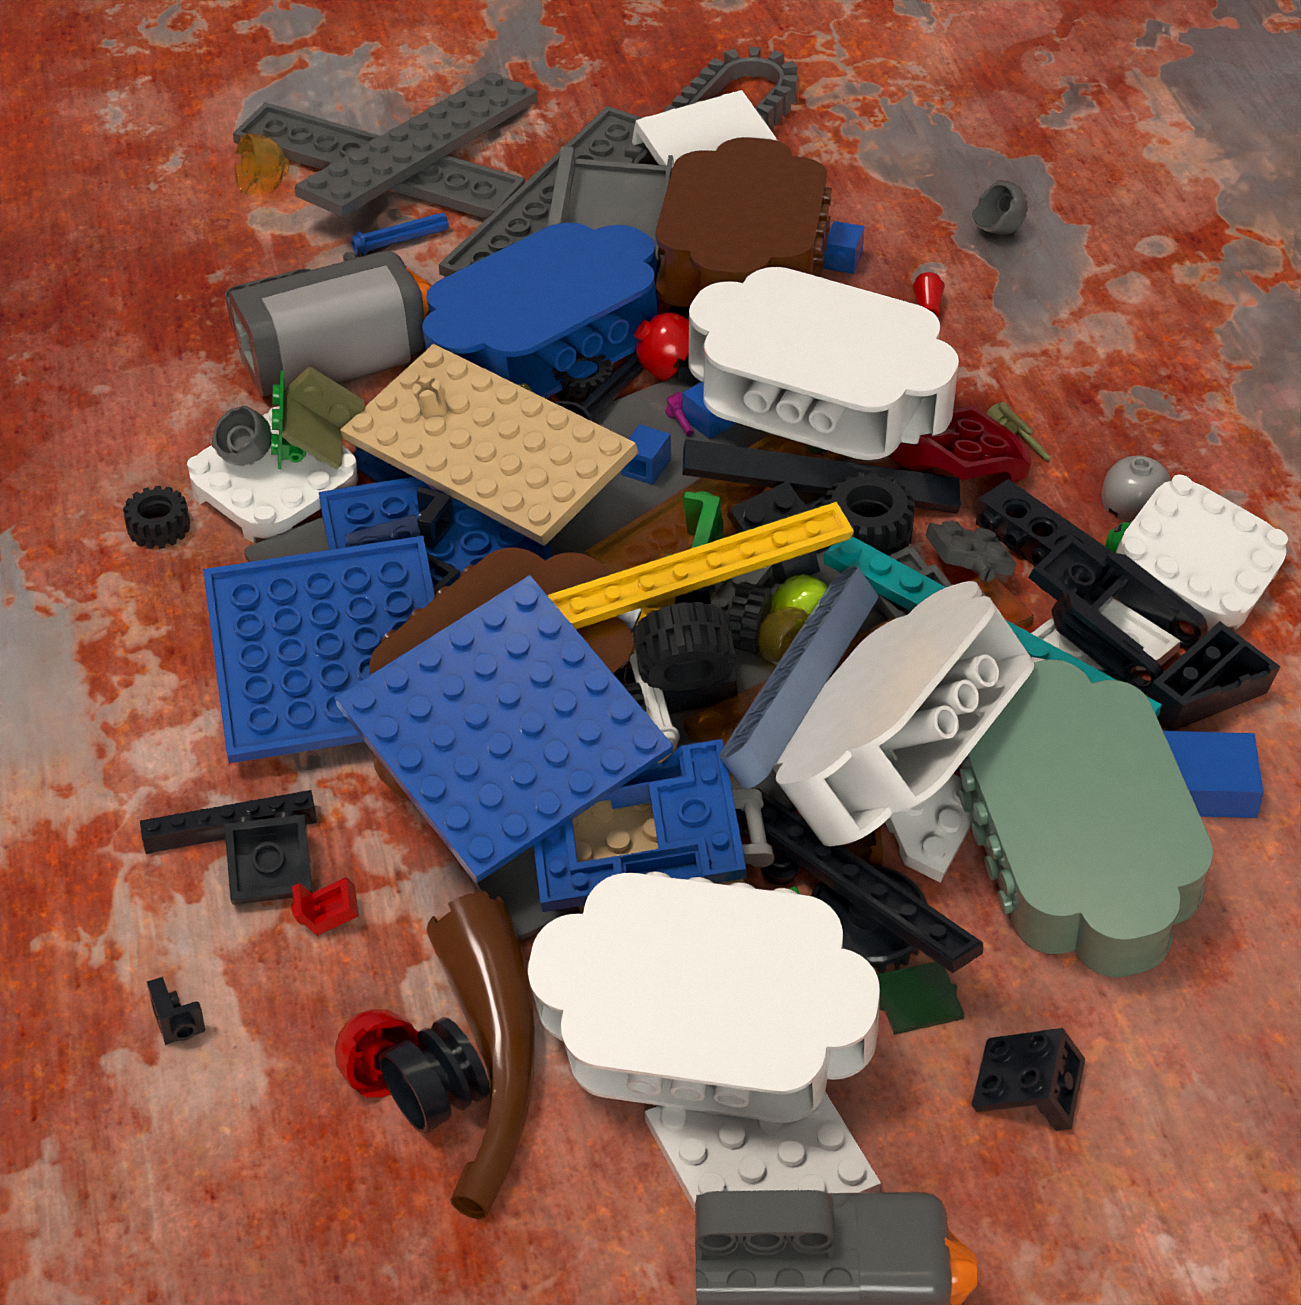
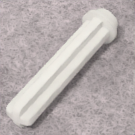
(655, 705)

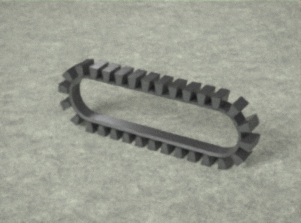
(719, 74)

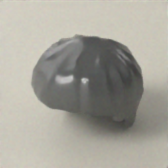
(1001, 208)
(242, 436)

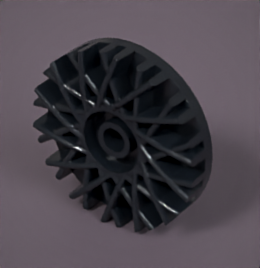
(866, 934)

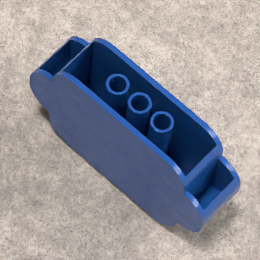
(547, 302)

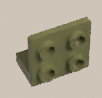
(315, 413)

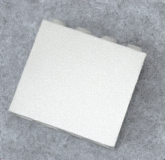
(700, 126)

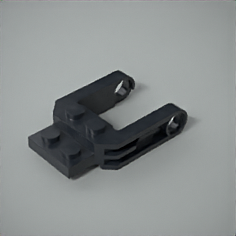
(1087, 585)

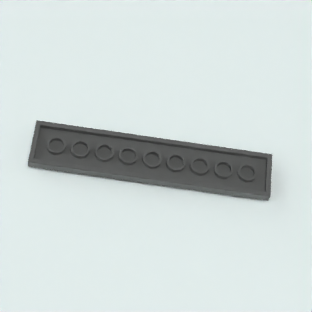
(322, 142)
(415, 144)
(530, 205)

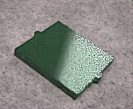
(918, 997)

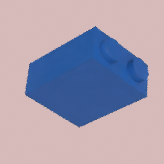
(1219, 771)

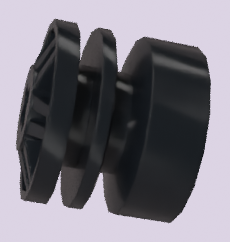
(434, 1074)

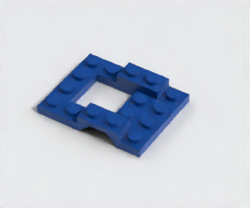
(692, 825)

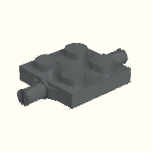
(971, 549)

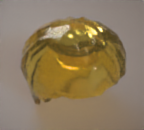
(779, 631)

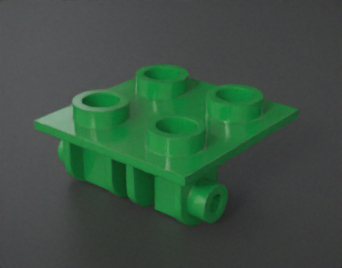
(279, 445)

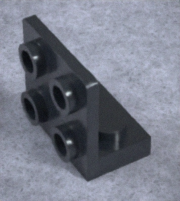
(1031, 1070)

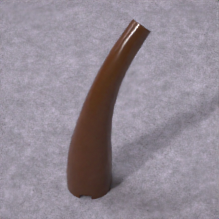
(491, 983)

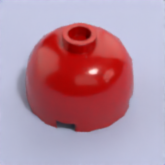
(662, 344)
(361, 1044)

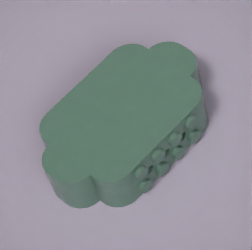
(1086, 821)

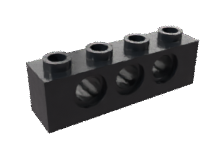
(1027, 523)

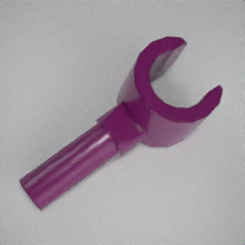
(674, 409)

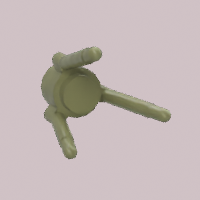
(1005, 416)

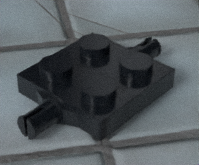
(769, 507)

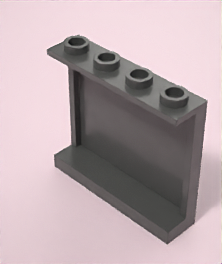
(609, 193)

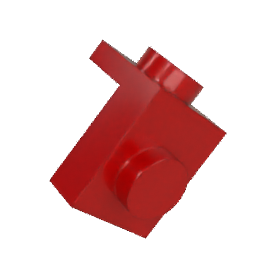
(325, 907)

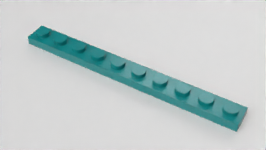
(910, 588)

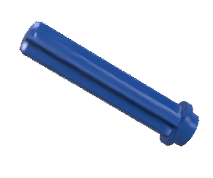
(398, 233)

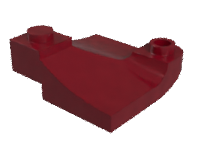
(968, 448)

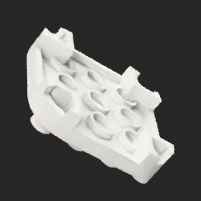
(261, 495)
(1205, 550)

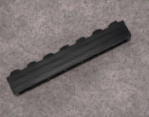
(208, 824)

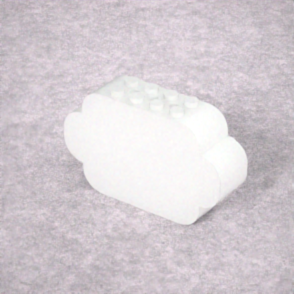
(821, 362)
(902, 713)
(705, 996)

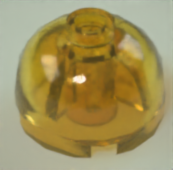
(260, 166)

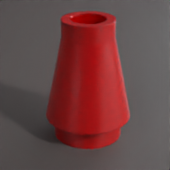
(929, 291)

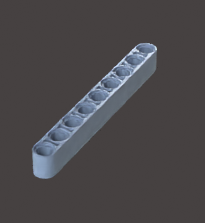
(798, 678)

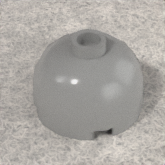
(1131, 485)

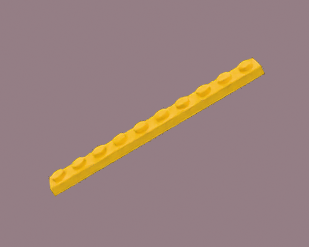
(702, 566)

